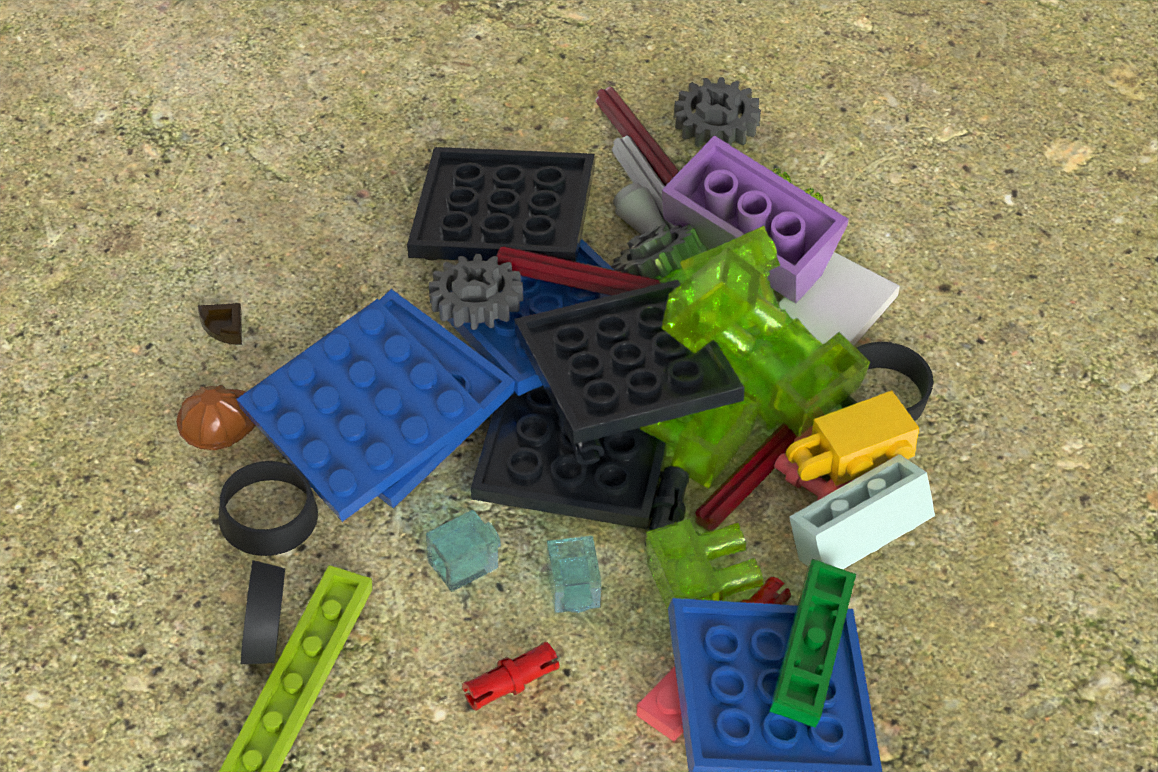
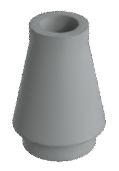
(637, 208)

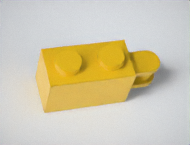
(855, 440)

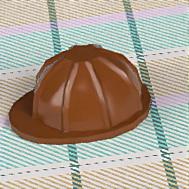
(213, 418)

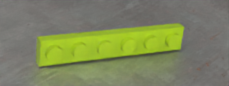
(299, 673)

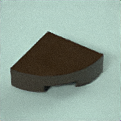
(222, 322)

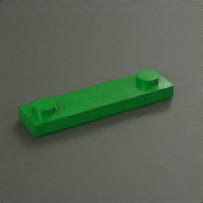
(813, 643)

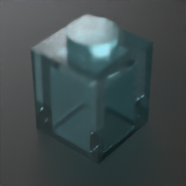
(463, 550)
(573, 574)

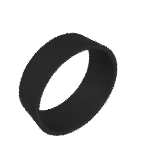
(903, 360)
(267, 541)
(262, 613)

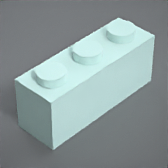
(863, 514)

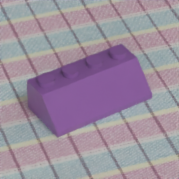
(732, 194)

